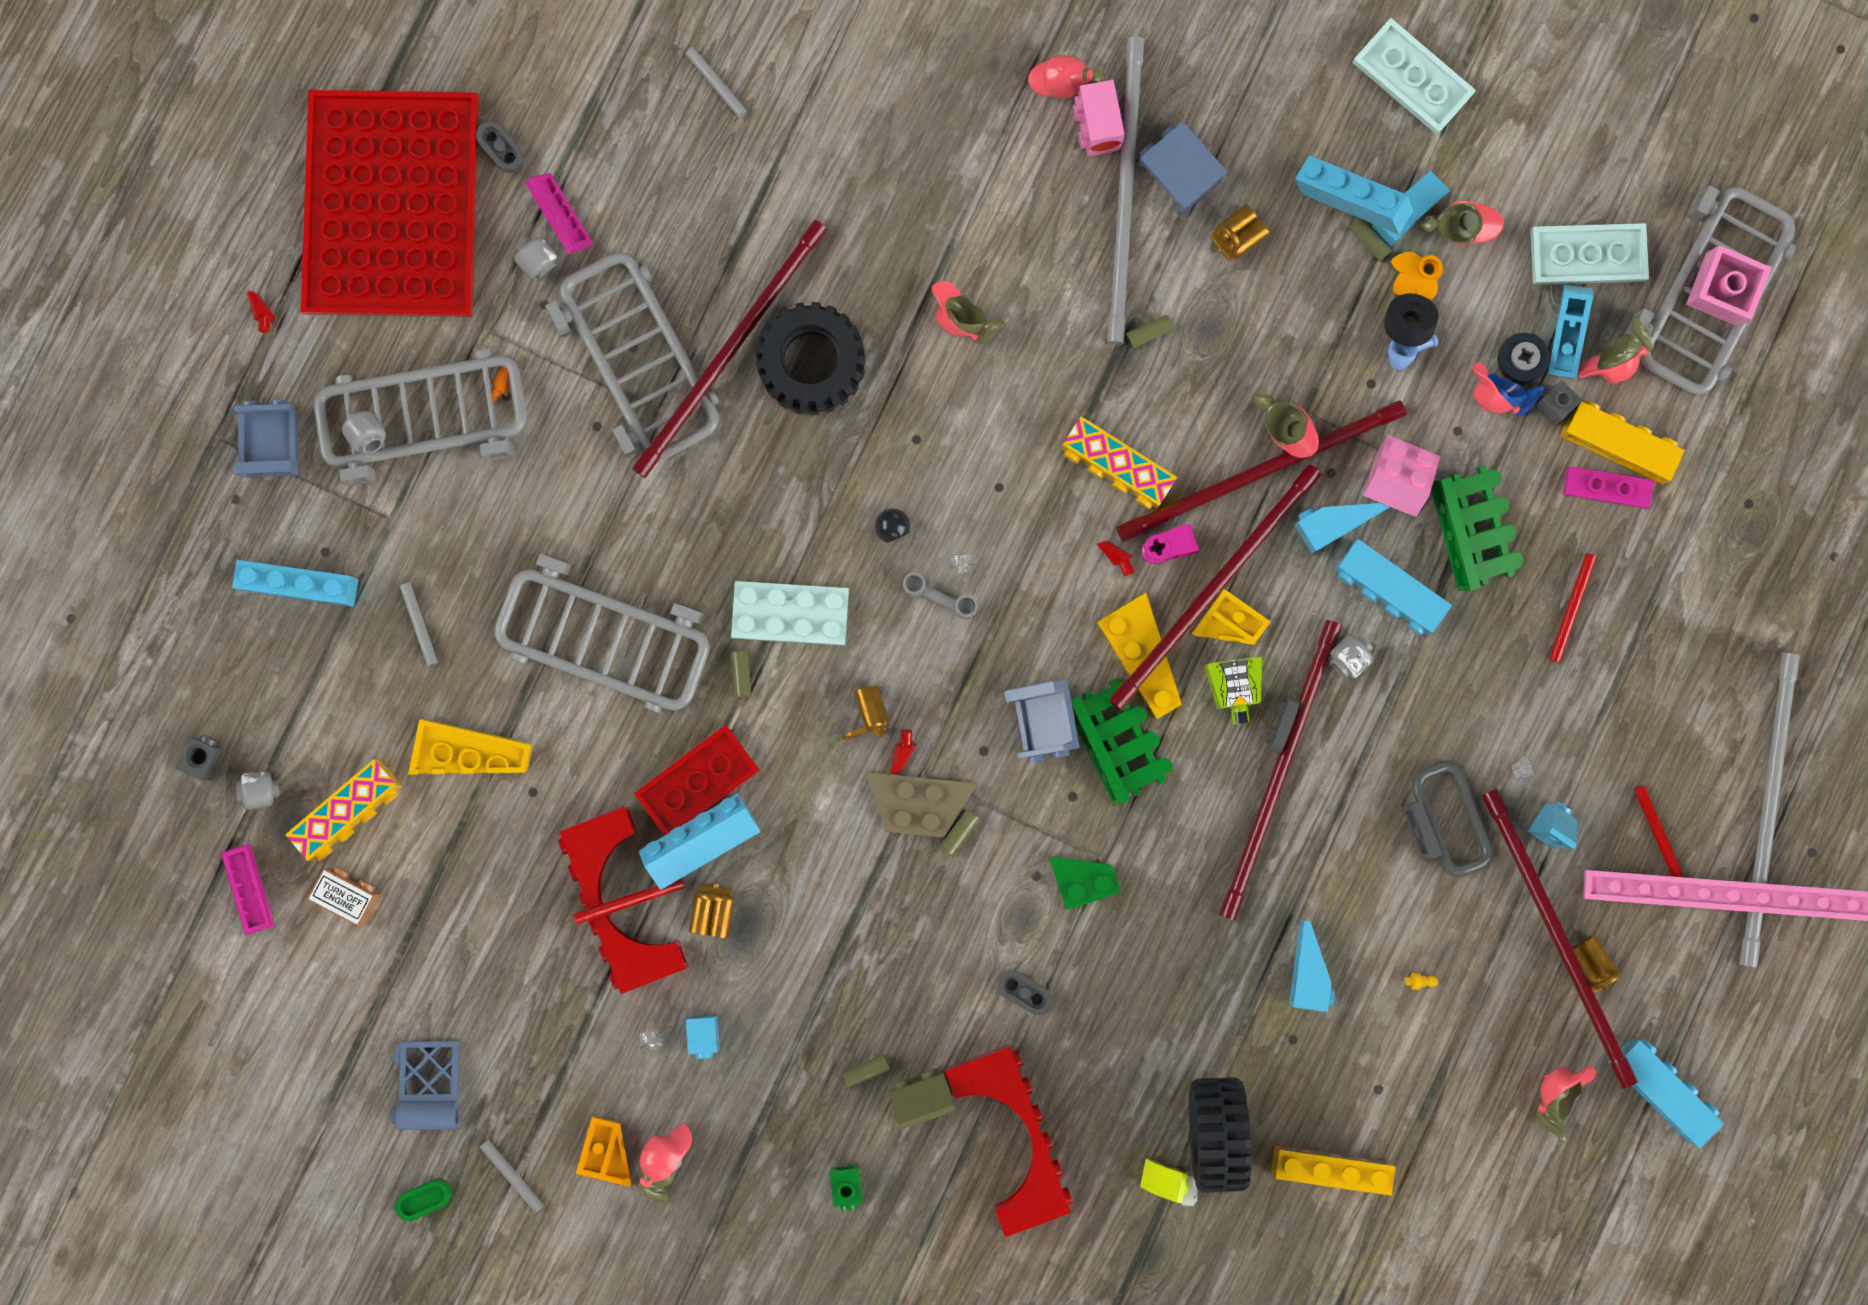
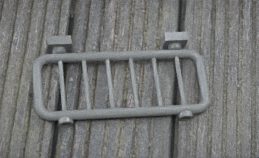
(1707, 206)
(571, 312)
(495, 449)
(549, 578)

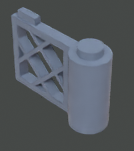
(427, 1110)

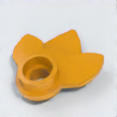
(1412, 275)

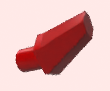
(260, 312)
(1117, 556)
(902, 751)

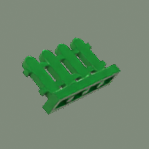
(1459, 532)
(1105, 761)

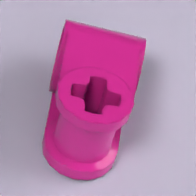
(1174, 543)

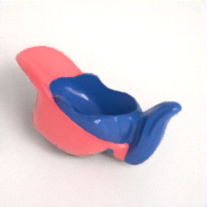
(1502, 395)

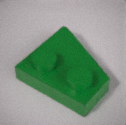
(1083, 881)

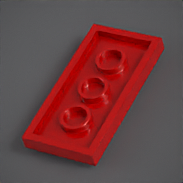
(697, 780)

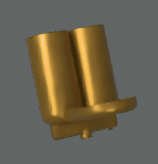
(1239, 233)
(872, 713)
(712, 911)
(1596, 963)

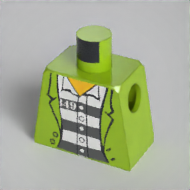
(1236, 685)

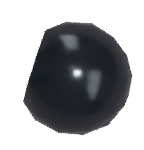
(892, 525)

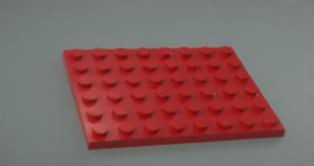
(390, 203)

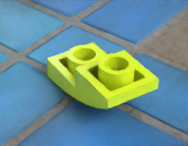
(1164, 1181)

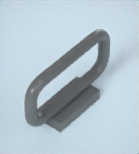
(1425, 828)

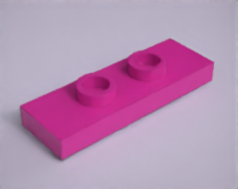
(559, 213)
(1608, 487)
(247, 889)

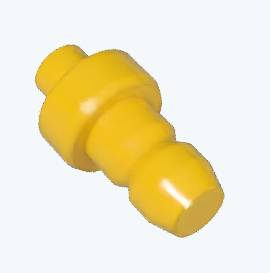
(1417, 981)

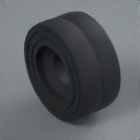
(1409, 333)

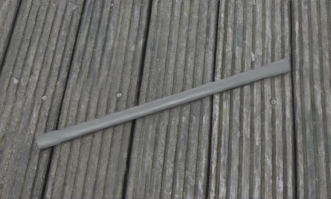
(1117, 320)
(1787, 677)

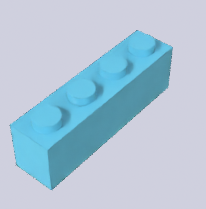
(1354, 194)
(295, 583)
(1392, 587)
(699, 841)
(1669, 1095)

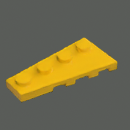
(1133, 636)
(455, 749)

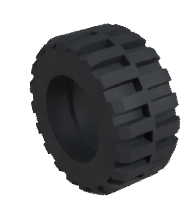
(798, 323)
(1219, 1135)

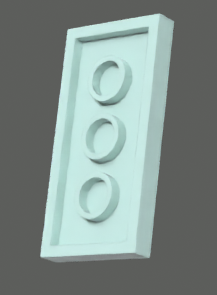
(1413, 76)
(1589, 254)
(790, 613)

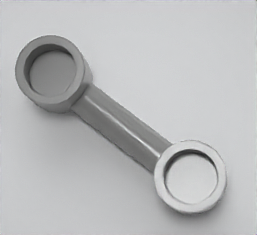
(914, 587)

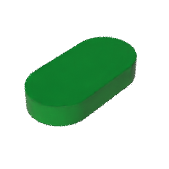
(423, 1199)

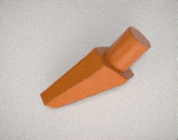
(501, 384)

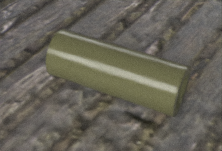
(1370, 239)
(1149, 331)
(741, 674)
(959, 832)
(866, 1071)

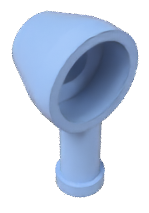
(1402, 356)

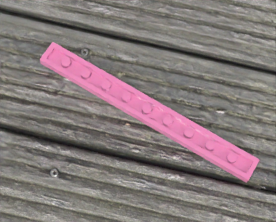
(1726, 895)

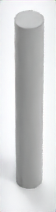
(716, 82)
(418, 624)
(512, 1176)

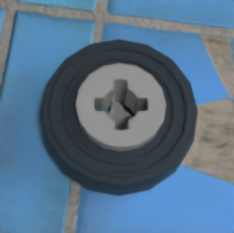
(1515, 364)

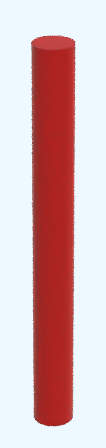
(1572, 608)
(1658, 831)
(625, 902)

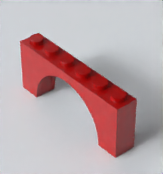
(630, 960)
(1040, 1194)

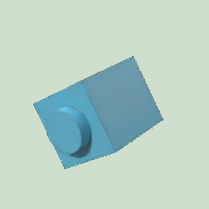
(702, 1036)

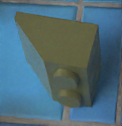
(922, 1098)

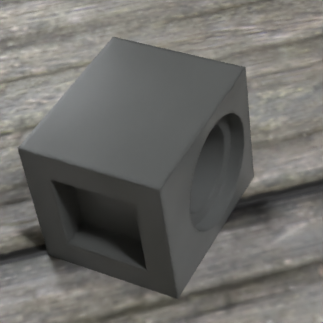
(1557, 402)
(188, 761)

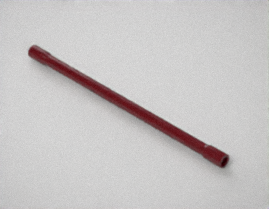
(653, 453)
(1142, 524)
(1130, 686)
(1236, 892)
(1618, 1061)

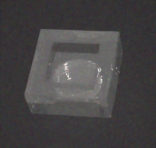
(1448, 467)

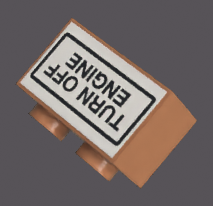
(344, 896)

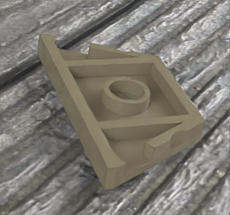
(918, 803)

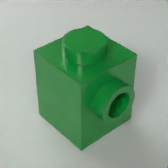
(846, 1187)

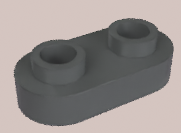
(501, 147)
(1277, 736)
(1023, 993)

